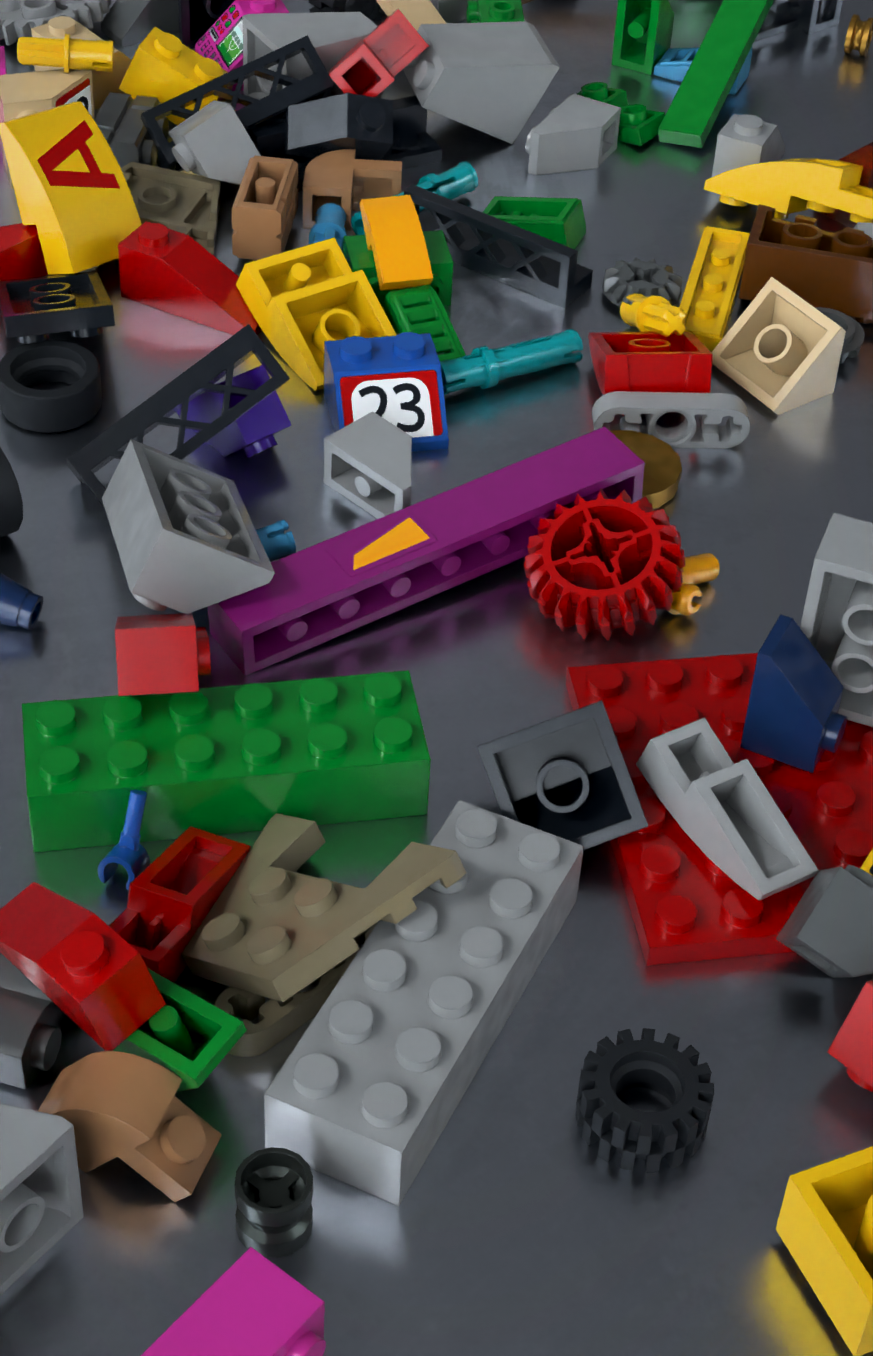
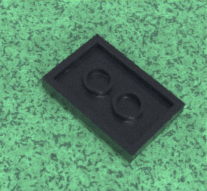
(54, 305)

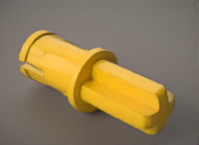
(66, 53)
(653, 315)

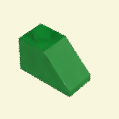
(642, 34)
(185, 1035)

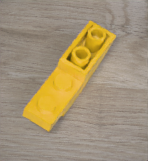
(796, 186)

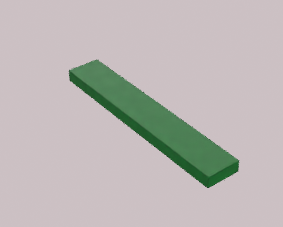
(713, 72)

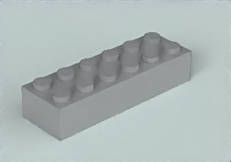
(423, 1007)

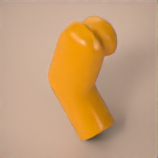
(697, 570)

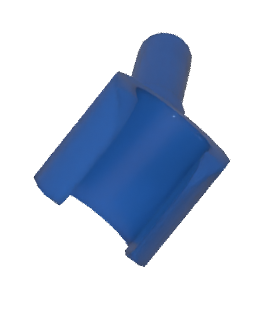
(129, 850)

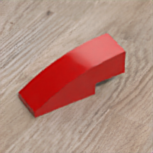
(175, 897)

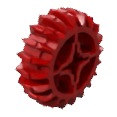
(578, 587)

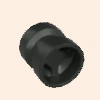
(274, 1202)

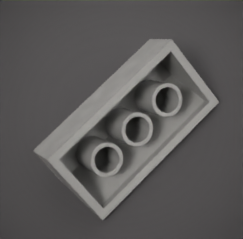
(181, 532)

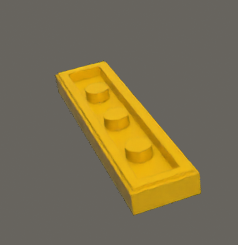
(714, 284)

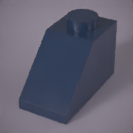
(793, 701)

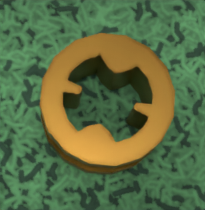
(859, 35)

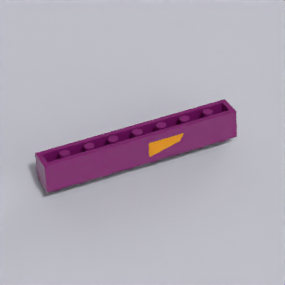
(416, 551)

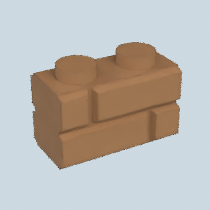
(264, 207)

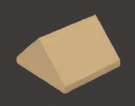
(781, 350)

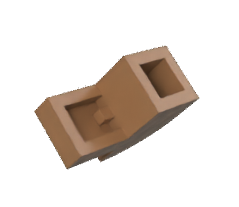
(345, 181)
(131, 1112)

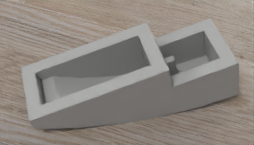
(725, 810)

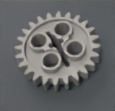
(20, 16)

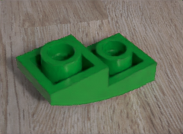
(636, 122)

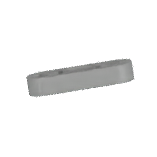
(686, 435)

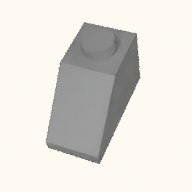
(746, 142)
(214, 143)
(370, 465)

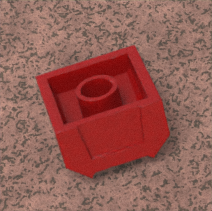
(650, 362)

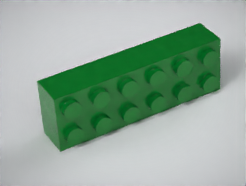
(225, 758)

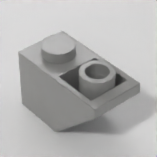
(573, 136)

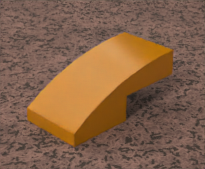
(396, 241)

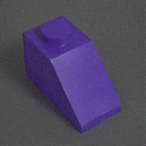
(252, 430)

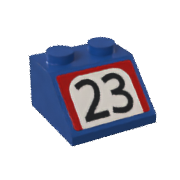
(391, 377)

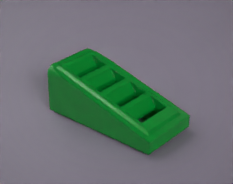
(551, 218)
(422, 312)

